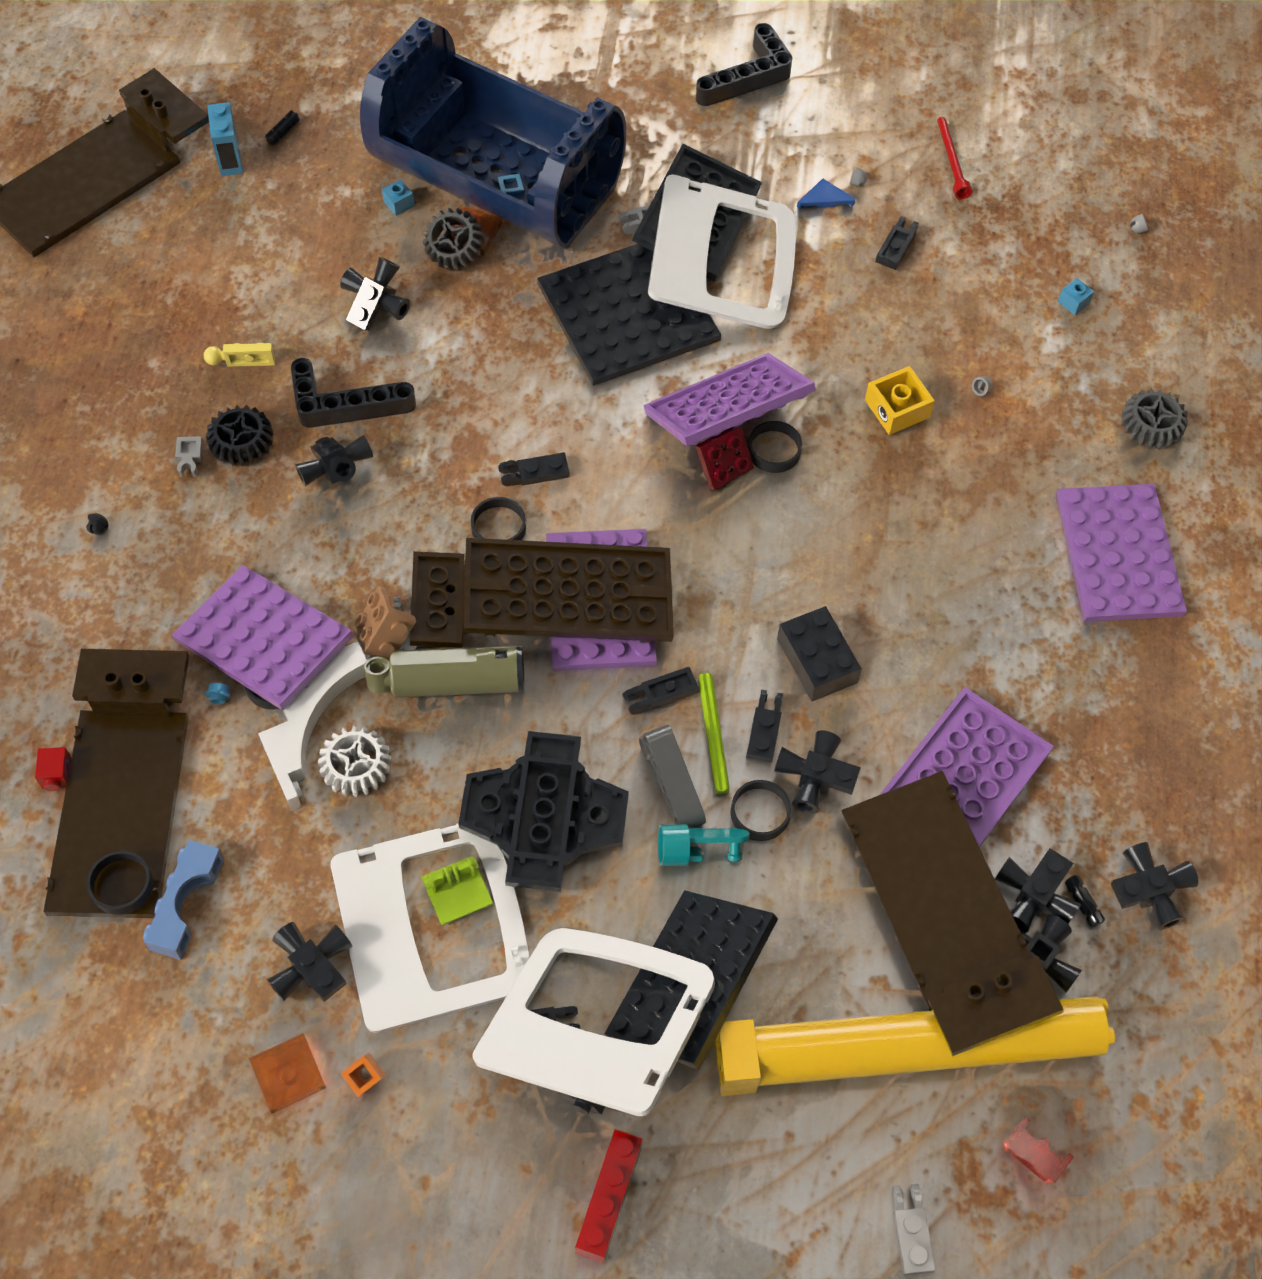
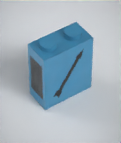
(225, 139)

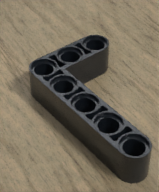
(769, 69)
(346, 405)

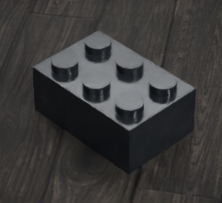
(818, 653)

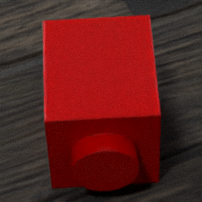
(52, 768)

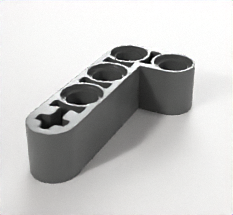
(673, 776)

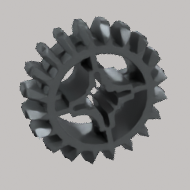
(436, 244)
(1154, 418)

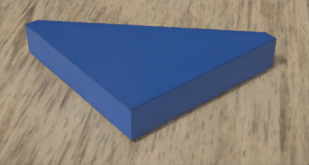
(825, 195)

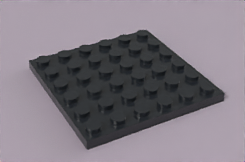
(615, 321)

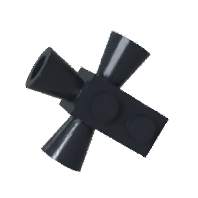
(374, 294)
(333, 460)
(818, 771)
(1153, 885)
(1039, 889)
(1046, 947)
(309, 962)

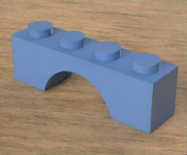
(196, 866)

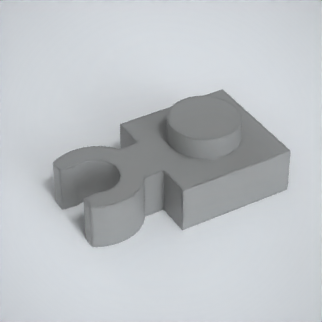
(187, 453)

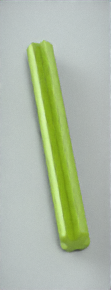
(713, 733)

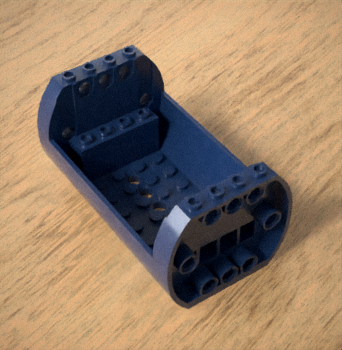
(433, 103)

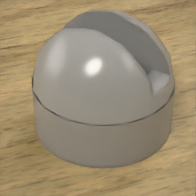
(858, 177)
(1139, 224)
(979, 383)

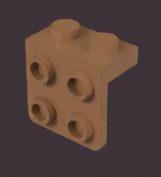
(381, 626)

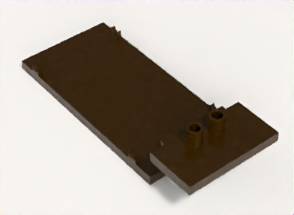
(101, 165)
(542, 592)
(120, 780)
(949, 914)

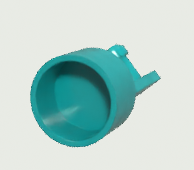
(676, 838)

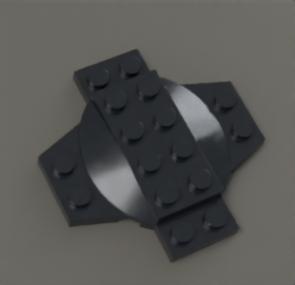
(543, 811)

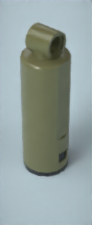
(448, 671)

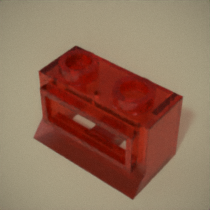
(1036, 1154)

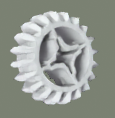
(347, 749)

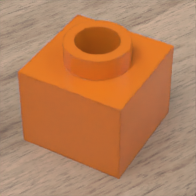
(356, 1080)

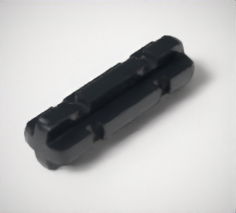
(282, 127)
(1082, 896)

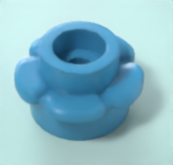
(218, 693)

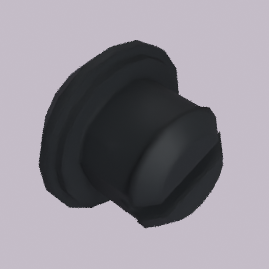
(96, 523)

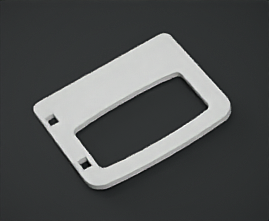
(683, 245)
(384, 949)
(584, 1062)

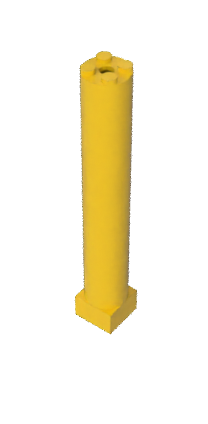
(894, 1045)

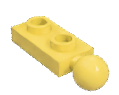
(241, 355)

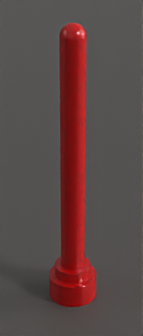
(962, 187)

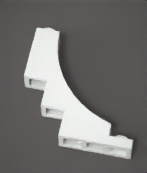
(288, 741)

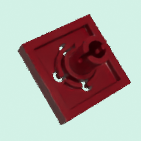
(713, 452)

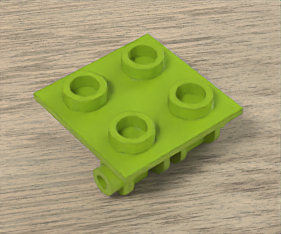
(457, 890)

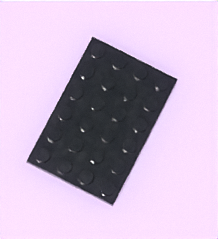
(727, 221)
(712, 933)

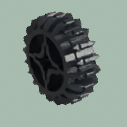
(235, 429)

